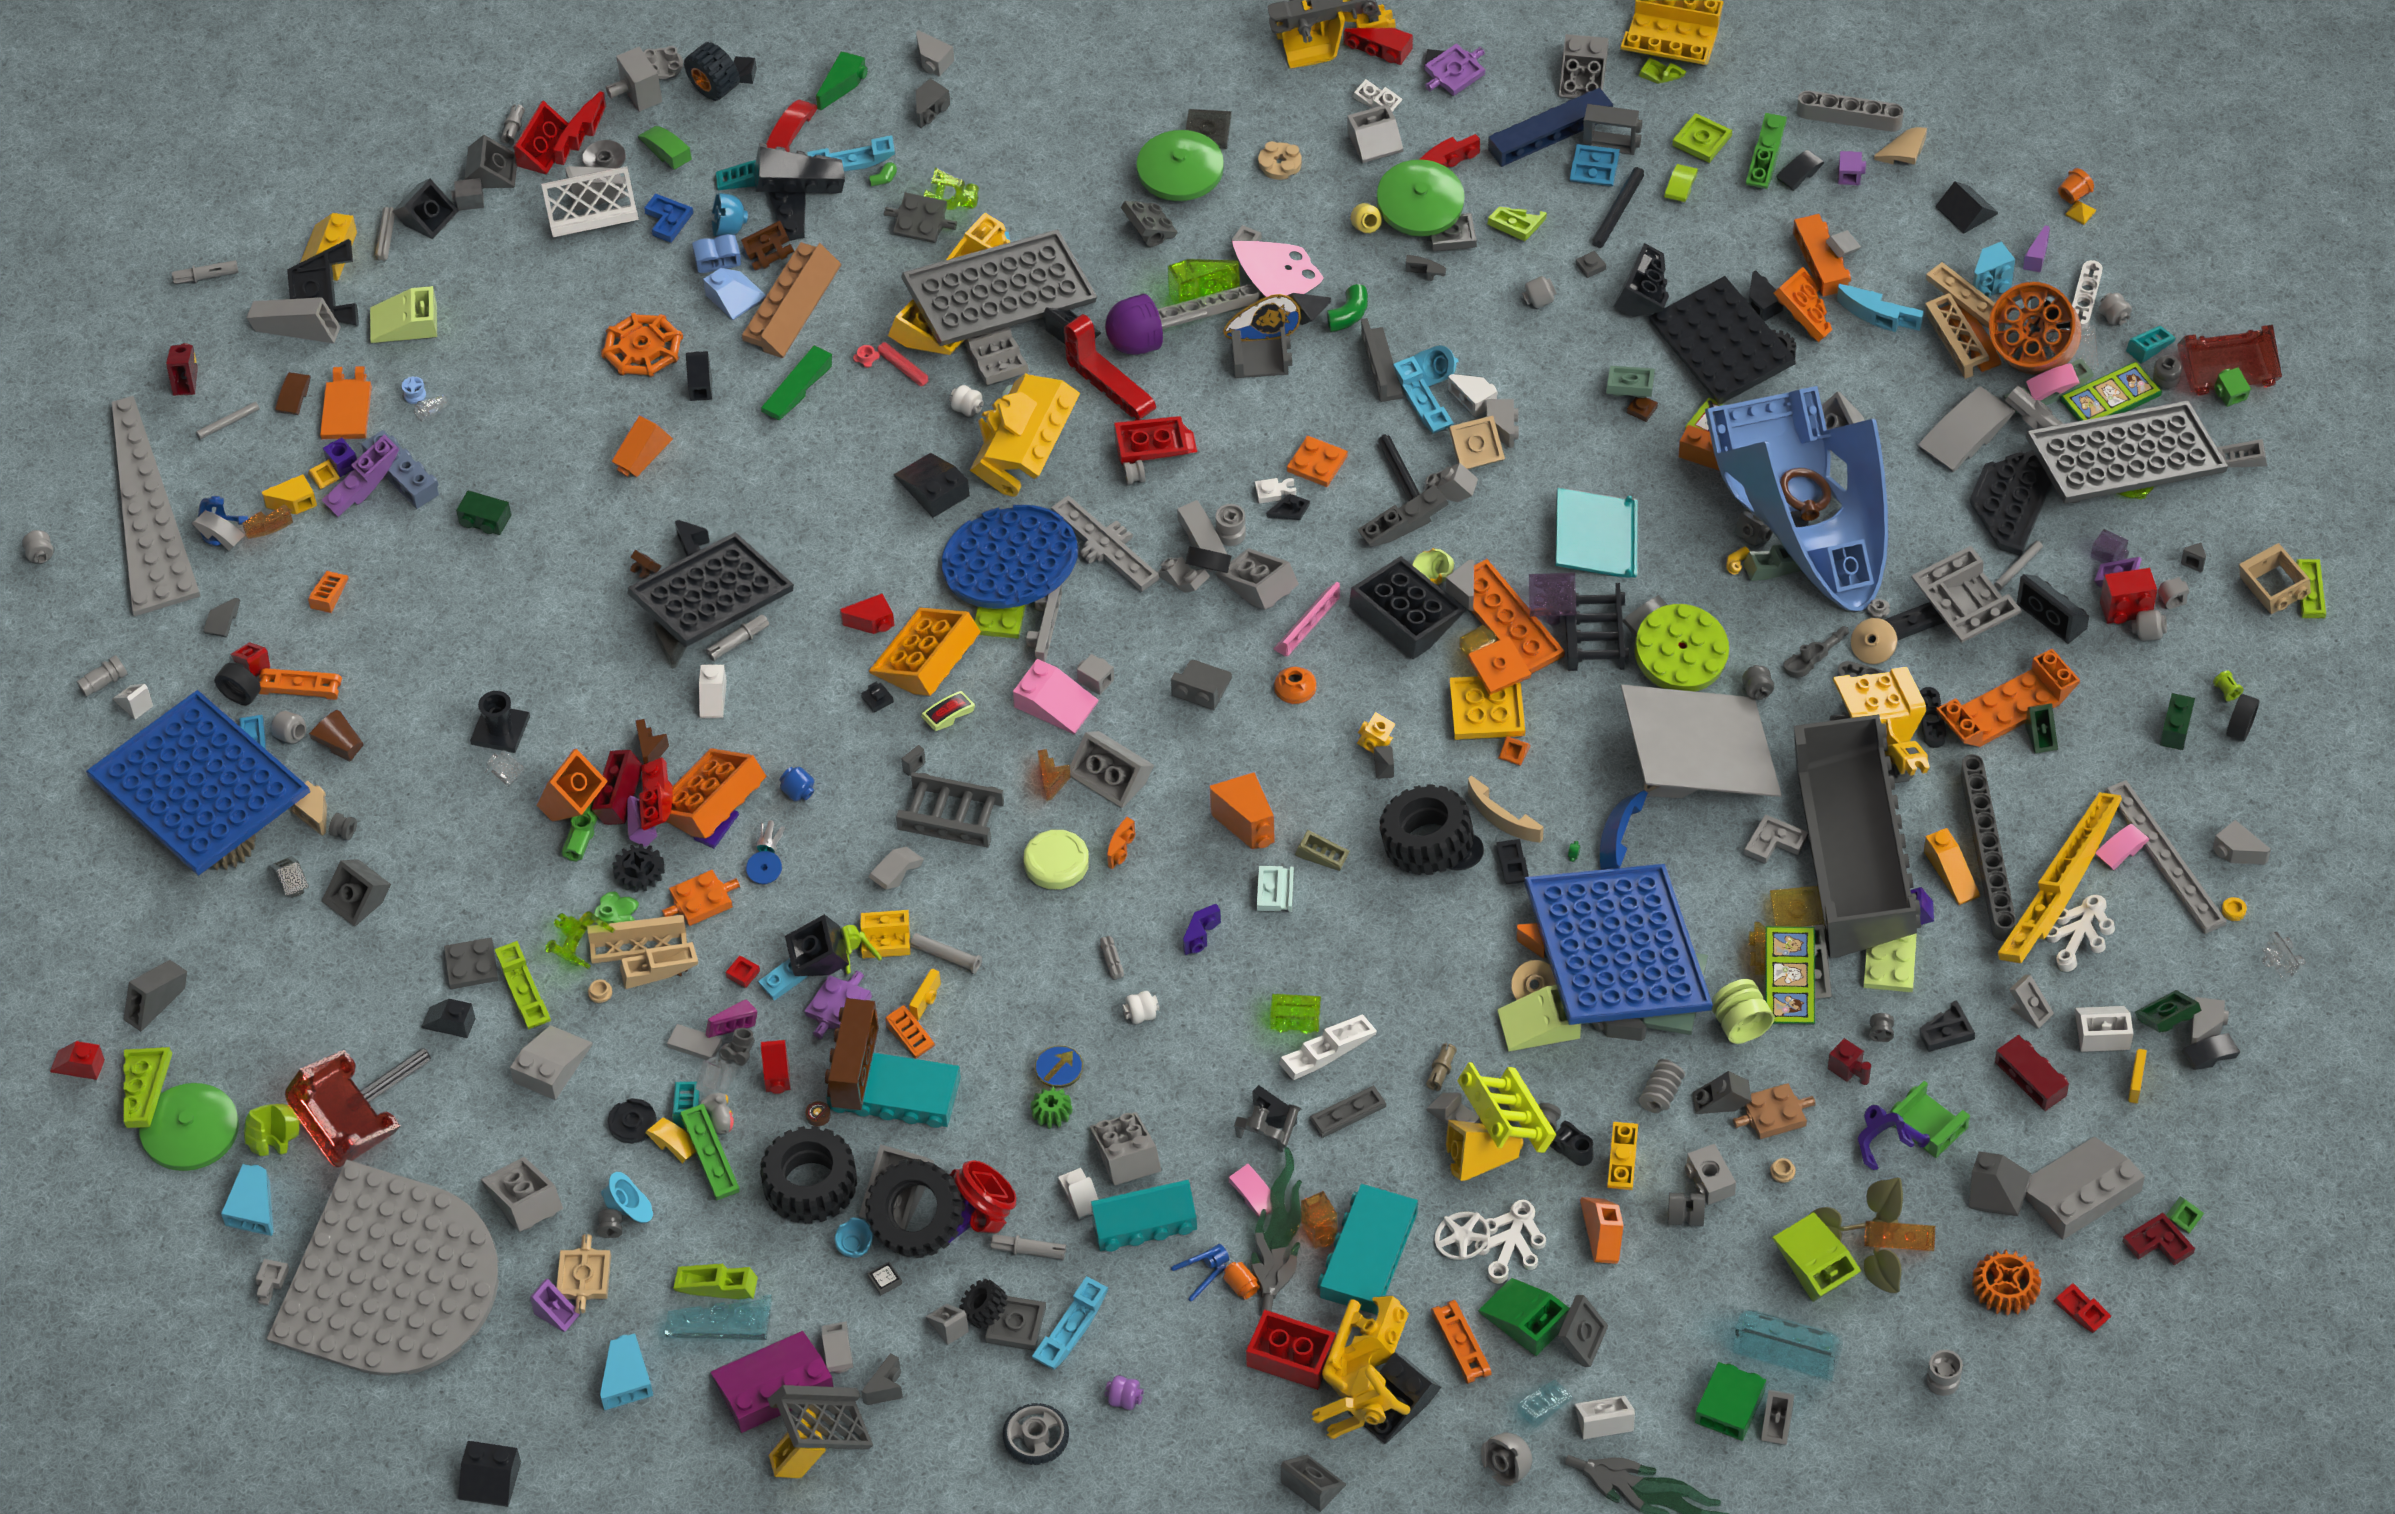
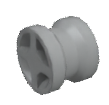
(1134, 472)

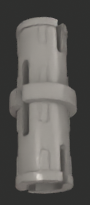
(512, 124)

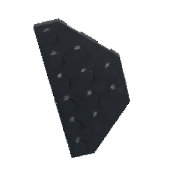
(2011, 498)

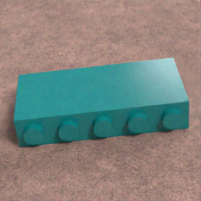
(909, 1090)
(1368, 1247)

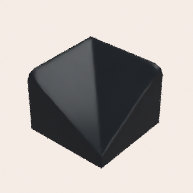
(747, 68)

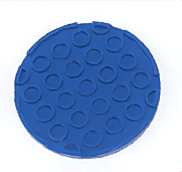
(1009, 556)

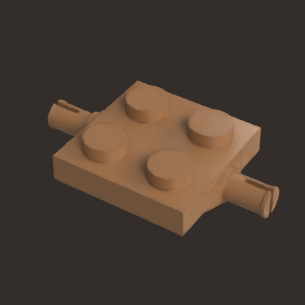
(1774, 1111)

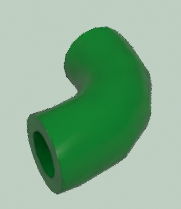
(1351, 311)

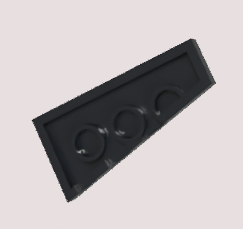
(790, 210)

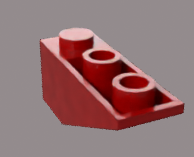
(1381, 42)

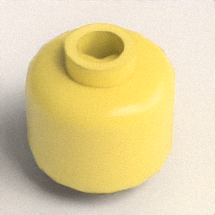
(1366, 218)

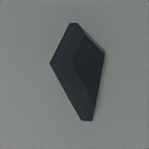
(1290, 507)

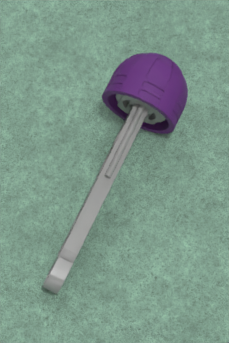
(1137, 325)

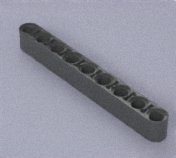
(1982, 815)

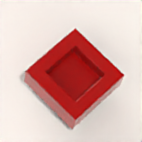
(742, 971)

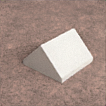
(1605, 1417)

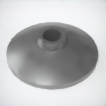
(604, 154)

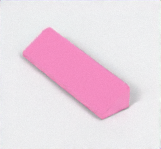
(1308, 620)

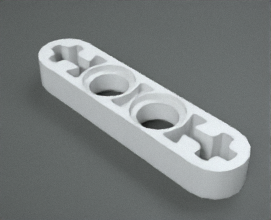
(2084, 295)

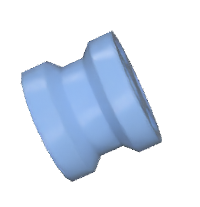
(409, 386)

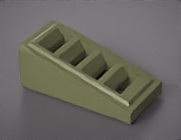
(1318, 857)

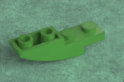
(1766, 151)

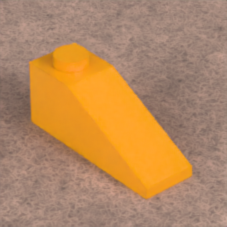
(1950, 865)

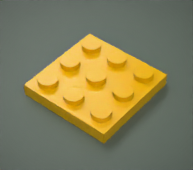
(1485, 715)

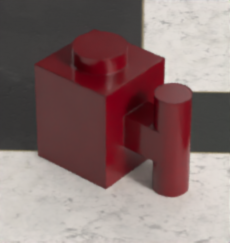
(1847, 1061)

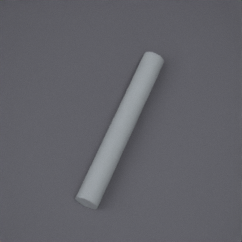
(249, 409)
(2018, 565)

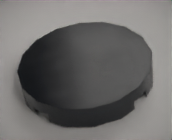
(638, 1117)

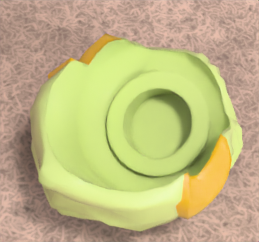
(1434, 565)

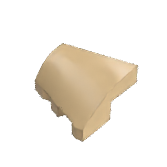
(1904, 147)

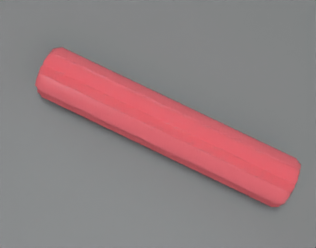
(903, 364)

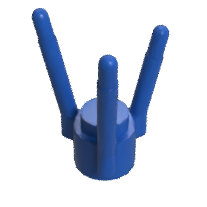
(1214, 1257)

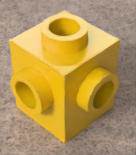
(1373, 736)

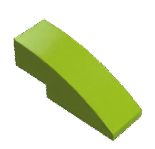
(716, 1281)

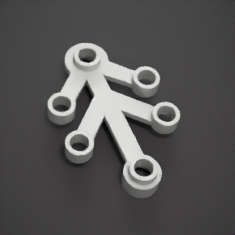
(2092, 907)
(1511, 1238)

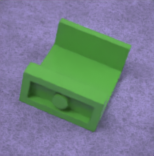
(1931, 1119)

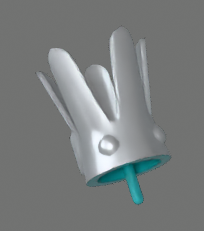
(766, 843)

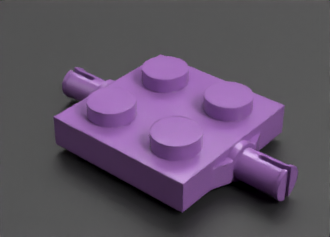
(1454, 69)
(829, 999)

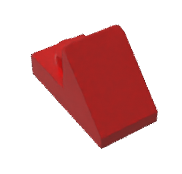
(252, 657)

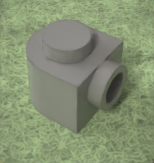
(2173, 592)

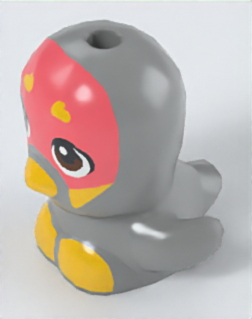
(718, 1112)

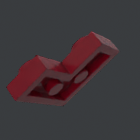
(2159, 1234)

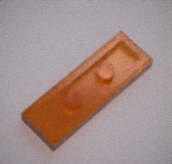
(1899, 1236)

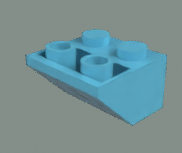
(1994, 270)

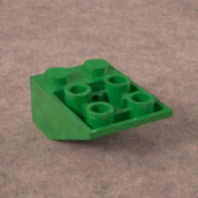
(1526, 1314)

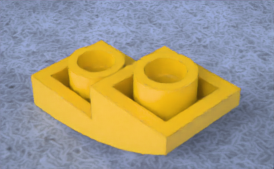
(673, 1137)

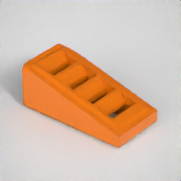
(327, 604)
(899, 1020)

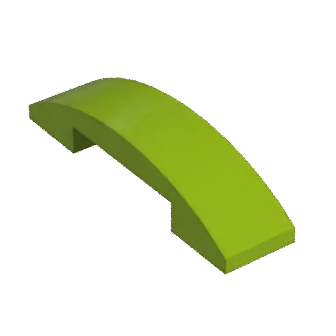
(522, 985)

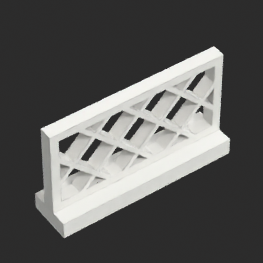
(590, 220)

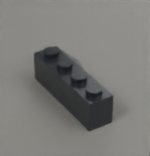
(796, 172)

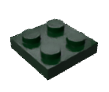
(2168, 1011)

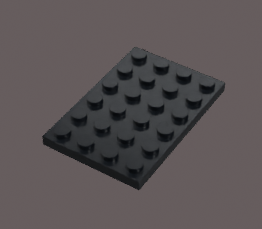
(1722, 340)
(710, 589)

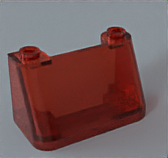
(2250, 351)
(336, 1109)

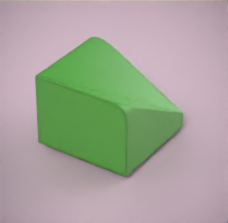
(2184, 1214)

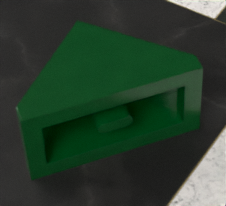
(2041, 728)

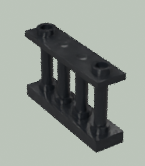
(1575, 636)

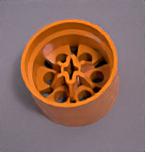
(2063, 347)

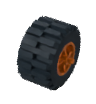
(711, 71)

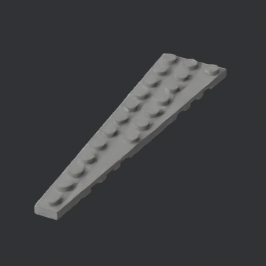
(154, 548)

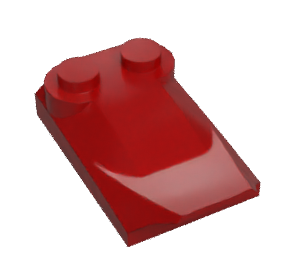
(1153, 439)

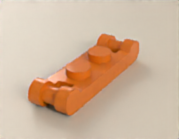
(299, 683)
(1461, 1341)

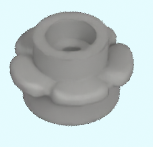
(1880, 612)

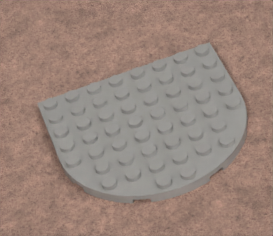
(389, 1276)

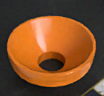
(1298, 691)

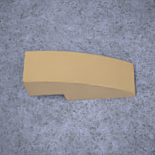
(657, 964)

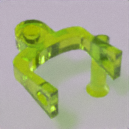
(964, 196)
(574, 931)

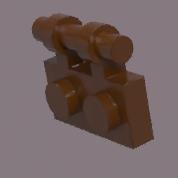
(767, 240)

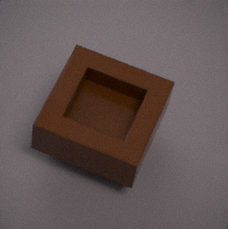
(1642, 408)

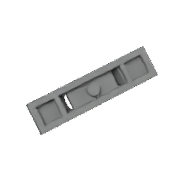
(1042, 639)

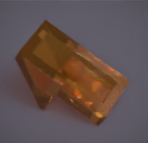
(1053, 777)

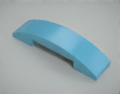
(862, 157)
(1420, 395)
(1072, 1325)

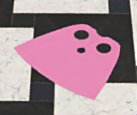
(1266, 267)

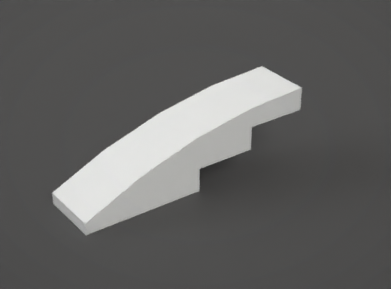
(1328, 1047)

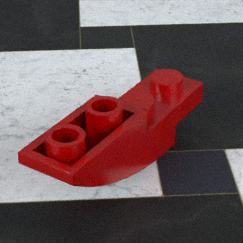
(1451, 152)
(656, 794)

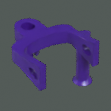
(1878, 1121)

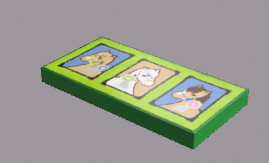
(2112, 393)
(1790, 974)

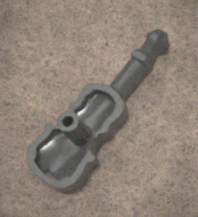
(1802, 664)

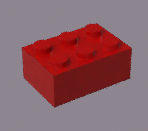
(1289, 1349)

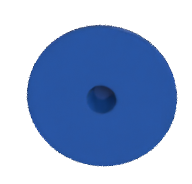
(764, 867)

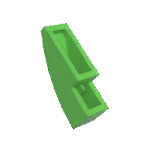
(666, 146)

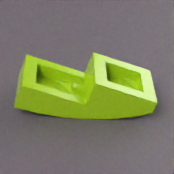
(1681, 183)

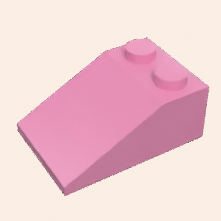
(1053, 697)

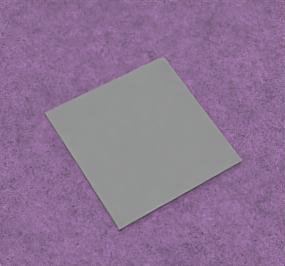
(1700, 741)

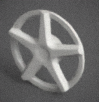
(1462, 1235)

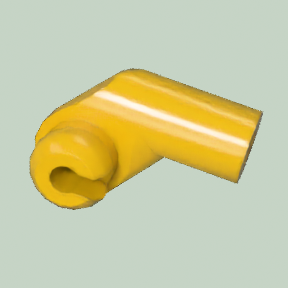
(1734, 560)

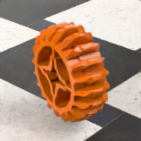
(2006, 1294)

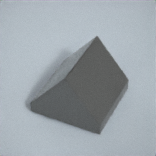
(2194, 557)

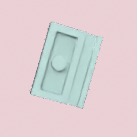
(1275, 888)

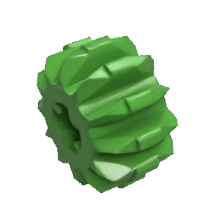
(1051, 1107)

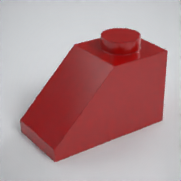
(869, 615)
(79, 1060)
(775, 1066)

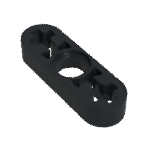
(1928, 726)

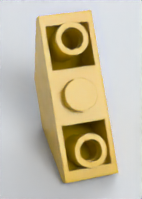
(1622, 1156)

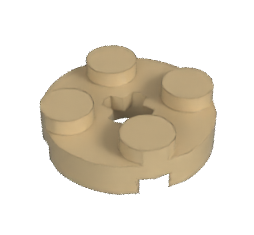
(1272, 151)

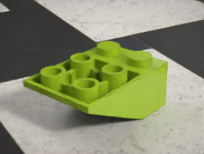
(1816, 1256)

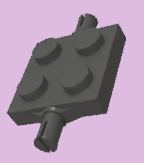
(920, 217)

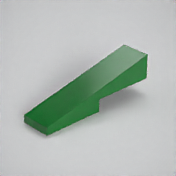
(794, 387)

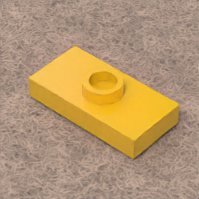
(926, 994)

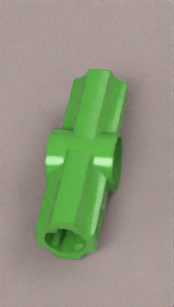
(580, 834)

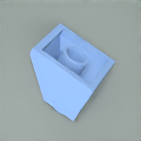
(732, 292)

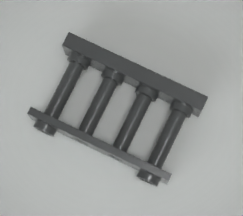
(948, 829)

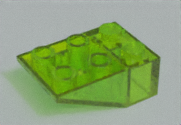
(1201, 277)

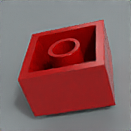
(2127, 594)

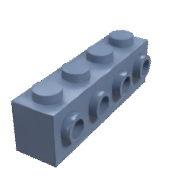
(407, 475)

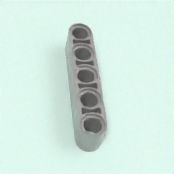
(1850, 111)

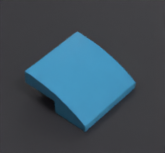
(1594, 165)

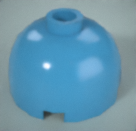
(728, 215)

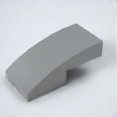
(221, 529)

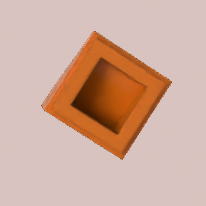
(1514, 750)

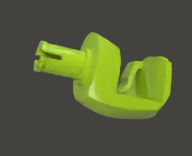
(271, 1126)

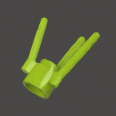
(852, 940)

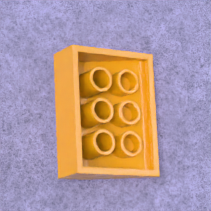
(926, 650)

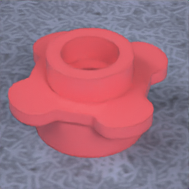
(866, 350)

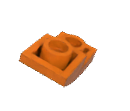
(1118, 845)

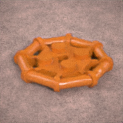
(645, 353)

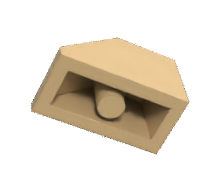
(312, 808)

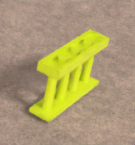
(1515, 1095)

